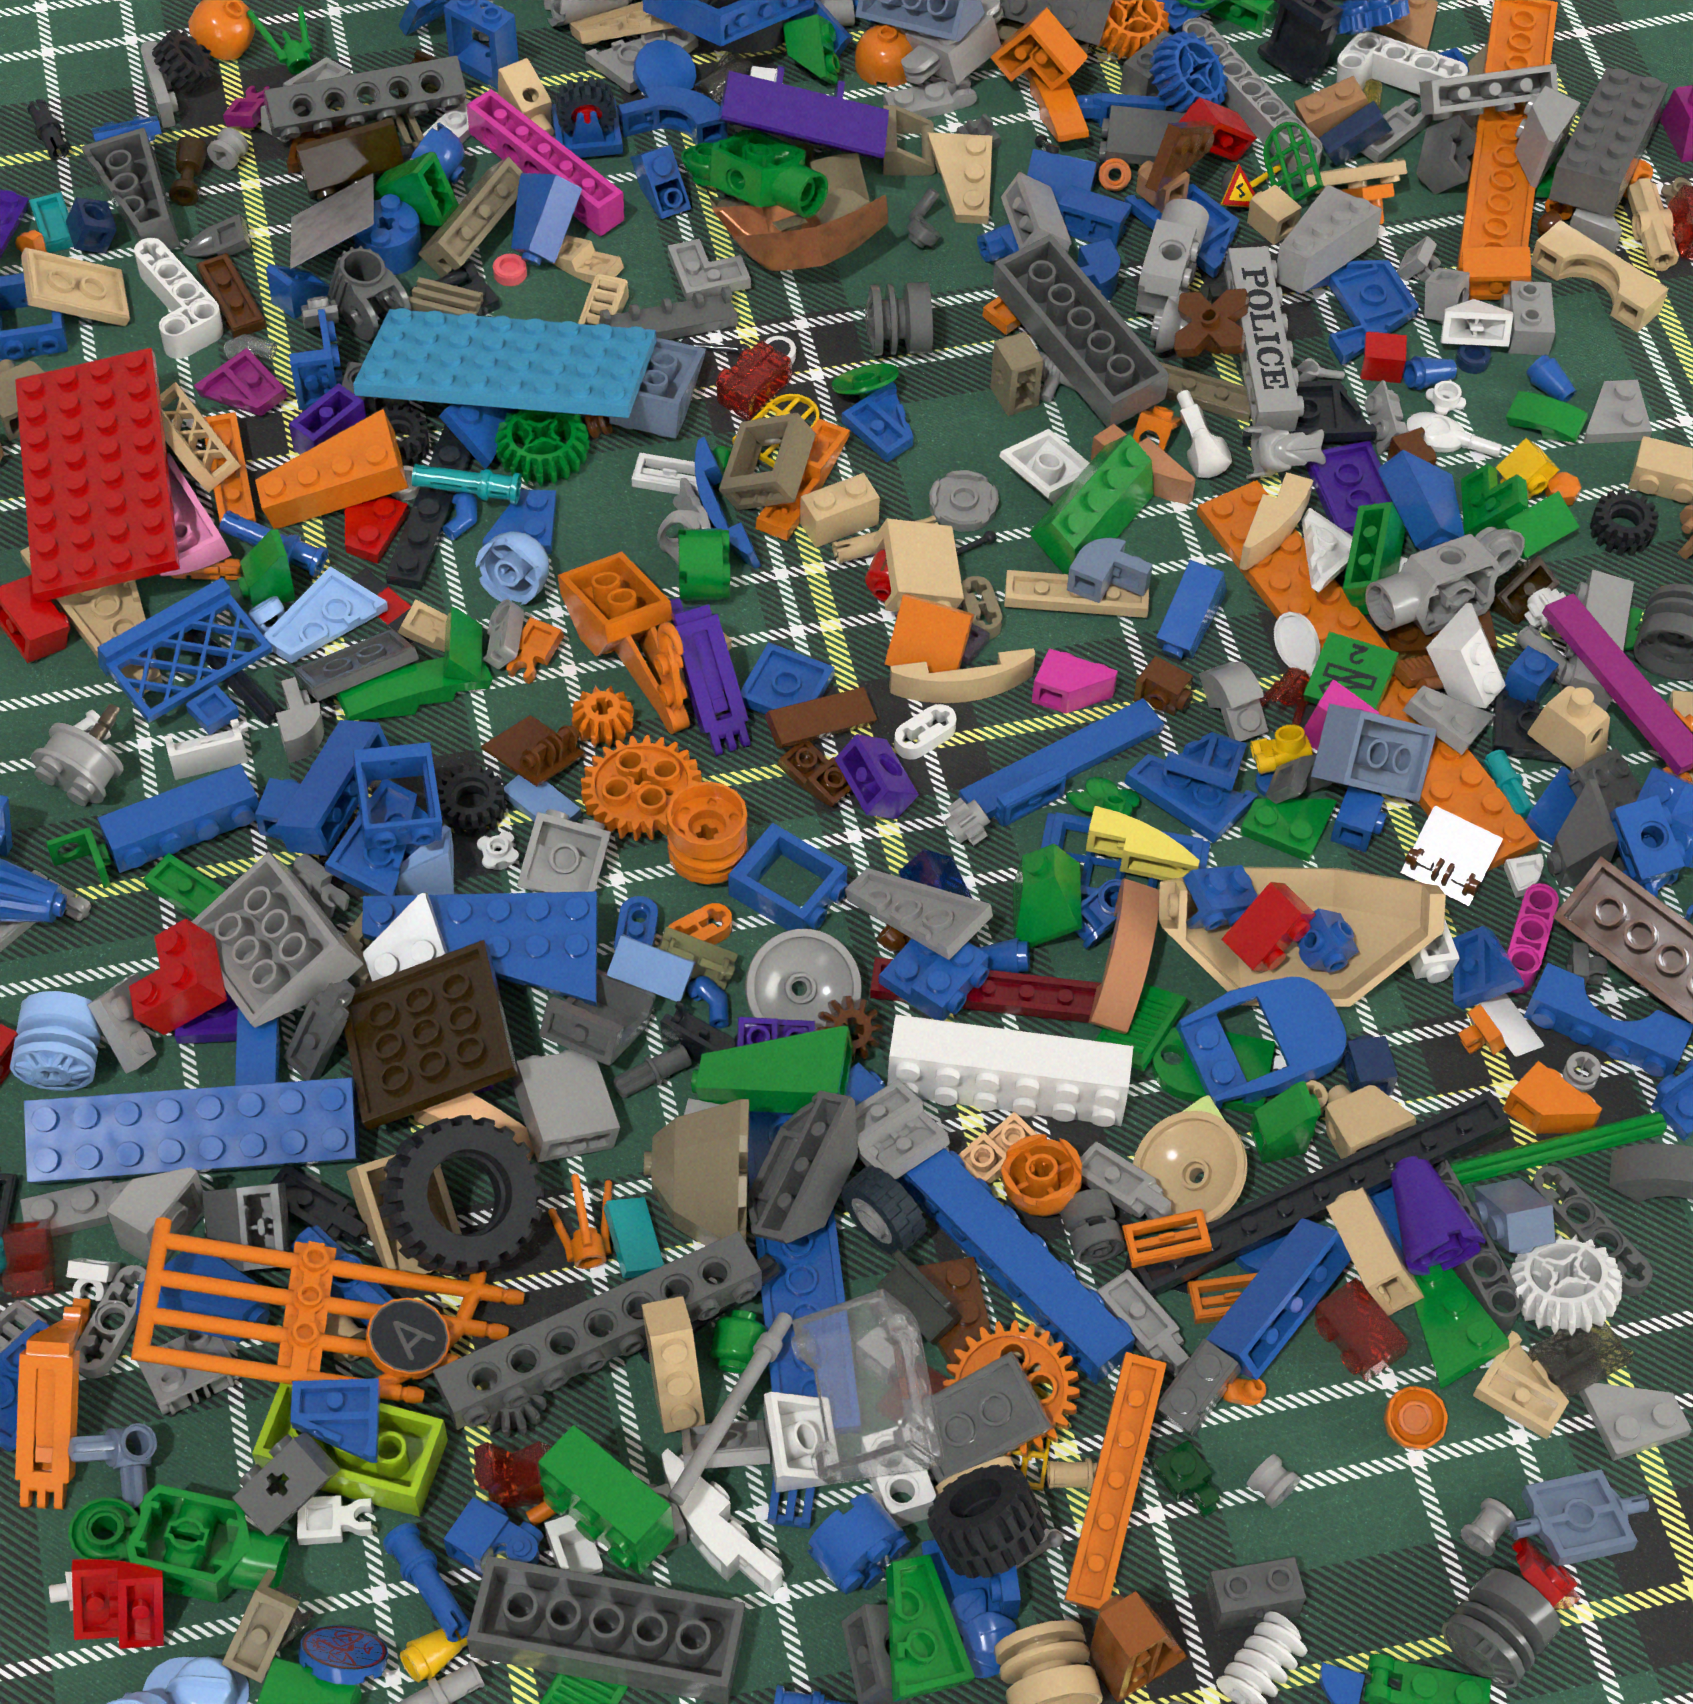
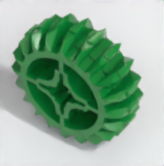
(543, 452)

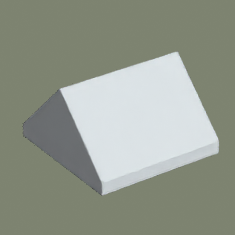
(1045, 463)
(792, 1432)

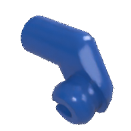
(465, 515)
(717, 999)

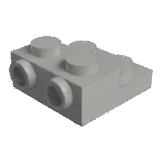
(563, 854)

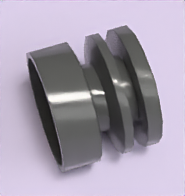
(900, 318)
(1666, 633)
(1501, 1627)

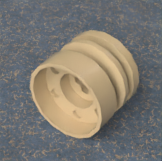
(1048, 1665)

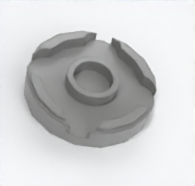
(963, 501)

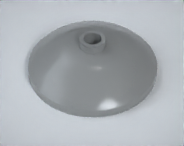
(805, 957)

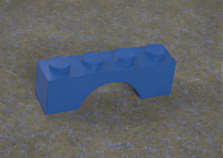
(1647, 1043)

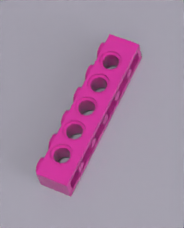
(535, 151)

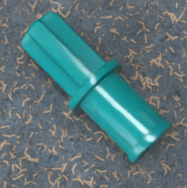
(1508, 782)

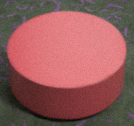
(509, 270)

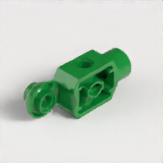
(759, 172)
(188, 1536)

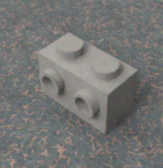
(1532, 317)

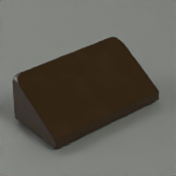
(1514, 592)

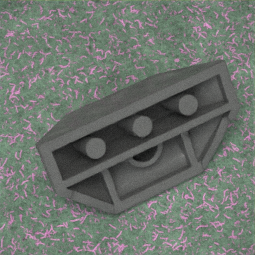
(805, 1169)

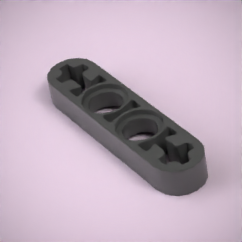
(1596, 1226)

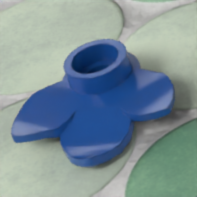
(980, 1630)

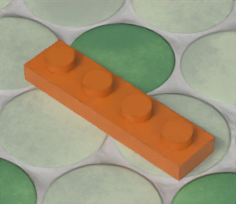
(234, 491)

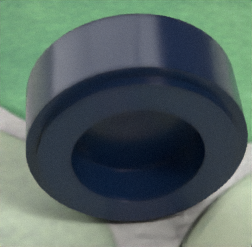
(1473, 358)

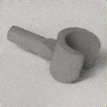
(1312, 370)

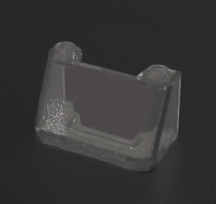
(869, 1389)

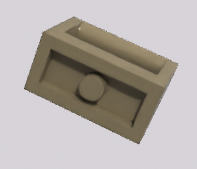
(898, 161)

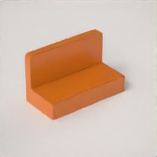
(1494, 268)

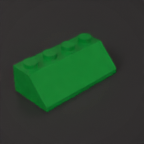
(1097, 502)

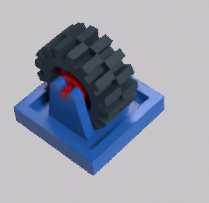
(587, 118)

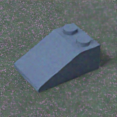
(665, 389)
(1374, 752)

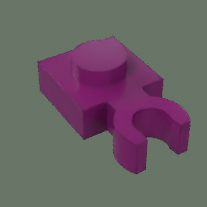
(245, 111)

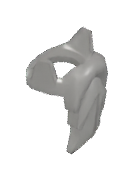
(1279, 450)
(689, 514)

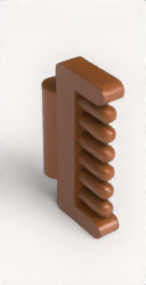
(1418, 673)

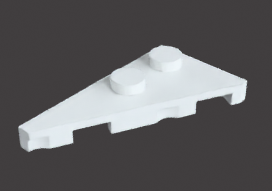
(1325, 547)

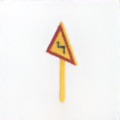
(1240, 190)

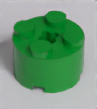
(703, 564)

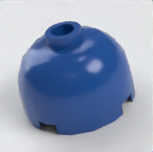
(448, 150)

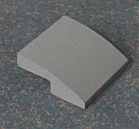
(896, 1130)

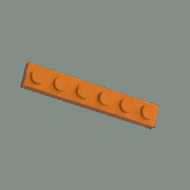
(1115, 1482)

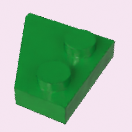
(1290, 825)

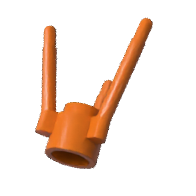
(587, 1247)

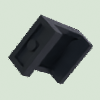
(1302, 37)

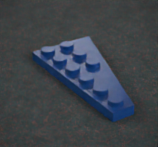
(530, 936)

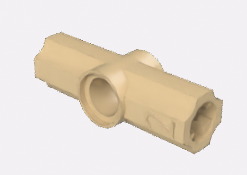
(1652, 224)

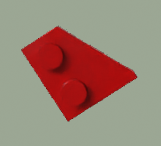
(373, 526)
(1552, 1582)

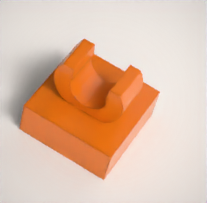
(1481, 1032)

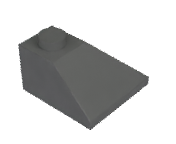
(1582, 838)

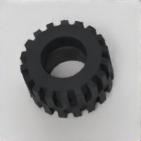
(987, 1521)

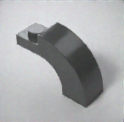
(1652, 1171)

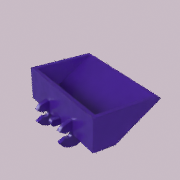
(804, 114)

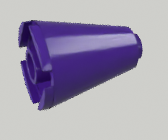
(1431, 1219)

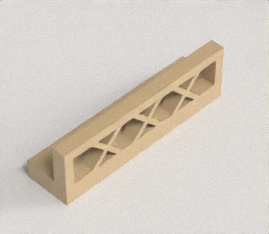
(185, 449)

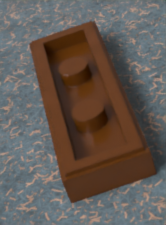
(231, 295)
(820, 717)

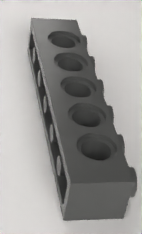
(442, 72)

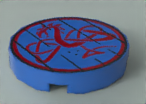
(343, 1654)

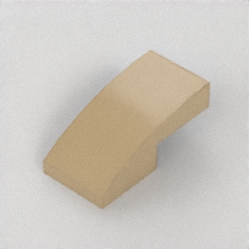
(583, 262)
(425, 626)

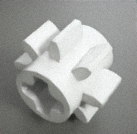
(1537, 603)

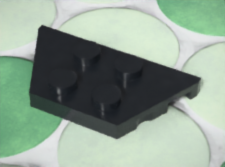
(1332, 411)

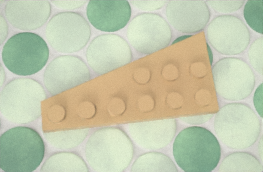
(104, 615)

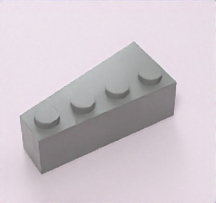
(1326, 238)

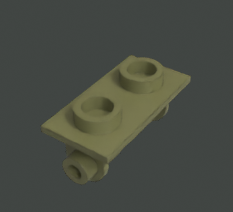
(709, 958)

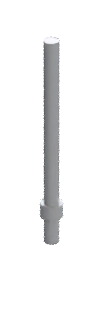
(765, 1351)

